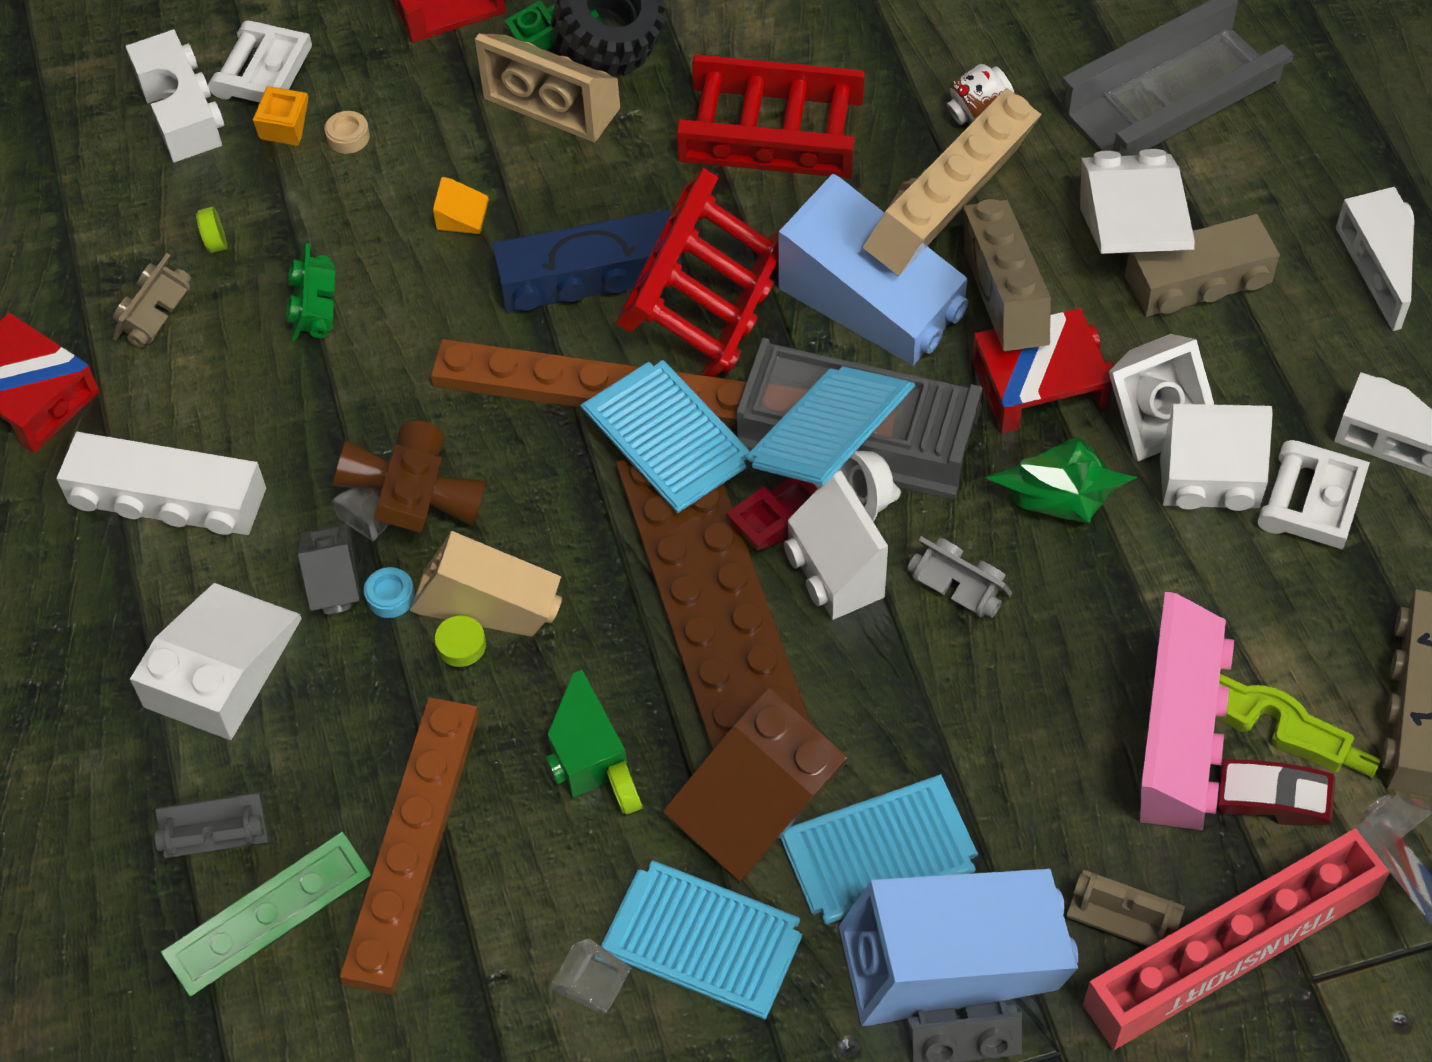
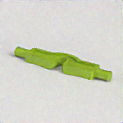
(1295, 728)

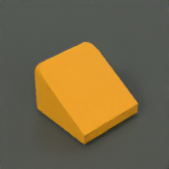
(281, 115)
(459, 207)

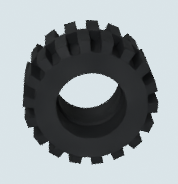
(606, 46)

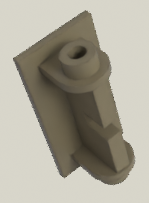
(138, 315)
(1123, 910)

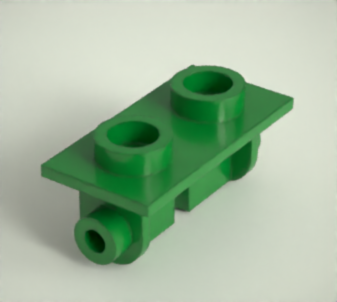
(304, 309)

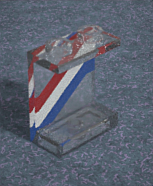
(1383, 830)

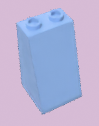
(834, 275)
(955, 942)

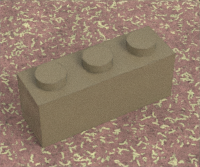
(1223, 262)

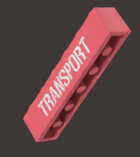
(1234, 938)

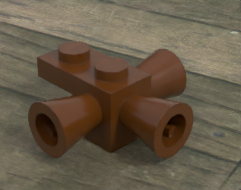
(410, 479)

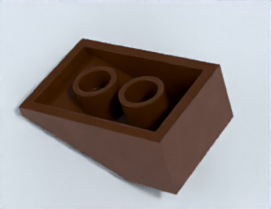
(755, 784)

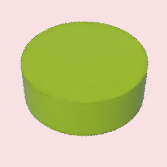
(211, 230)
(460, 641)
(624, 788)

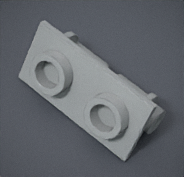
(977, 584)

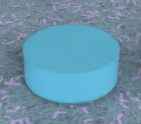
(389, 592)

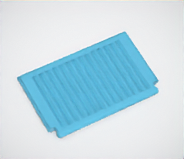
(828, 424)
(667, 434)
(885, 837)
(704, 938)

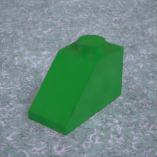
(582, 740)

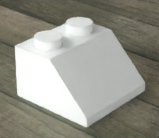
(1216, 456)
(838, 549)

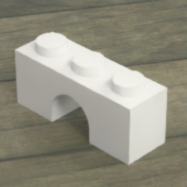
(184, 117)

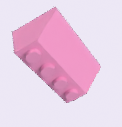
(1183, 716)

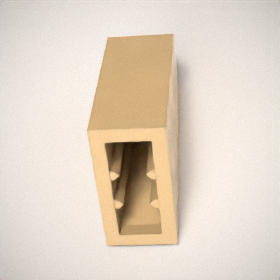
(487, 586)

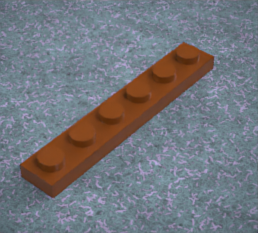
(409, 847)

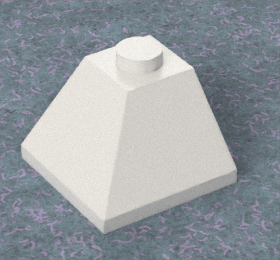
(1152, 381)

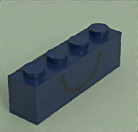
(576, 261)

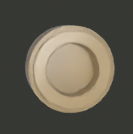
(347, 132)

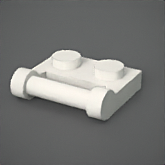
(273, 64)
(1330, 499)

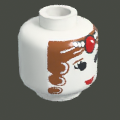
(975, 92)

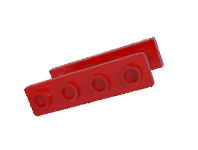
(771, 148)
(664, 271)

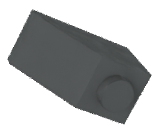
(329, 569)

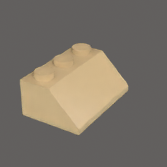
(546, 86)

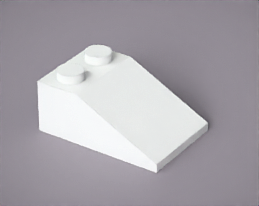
(1135, 202)
(214, 659)

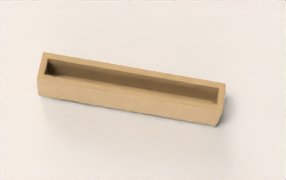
(951, 181)

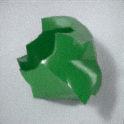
(1062, 481)

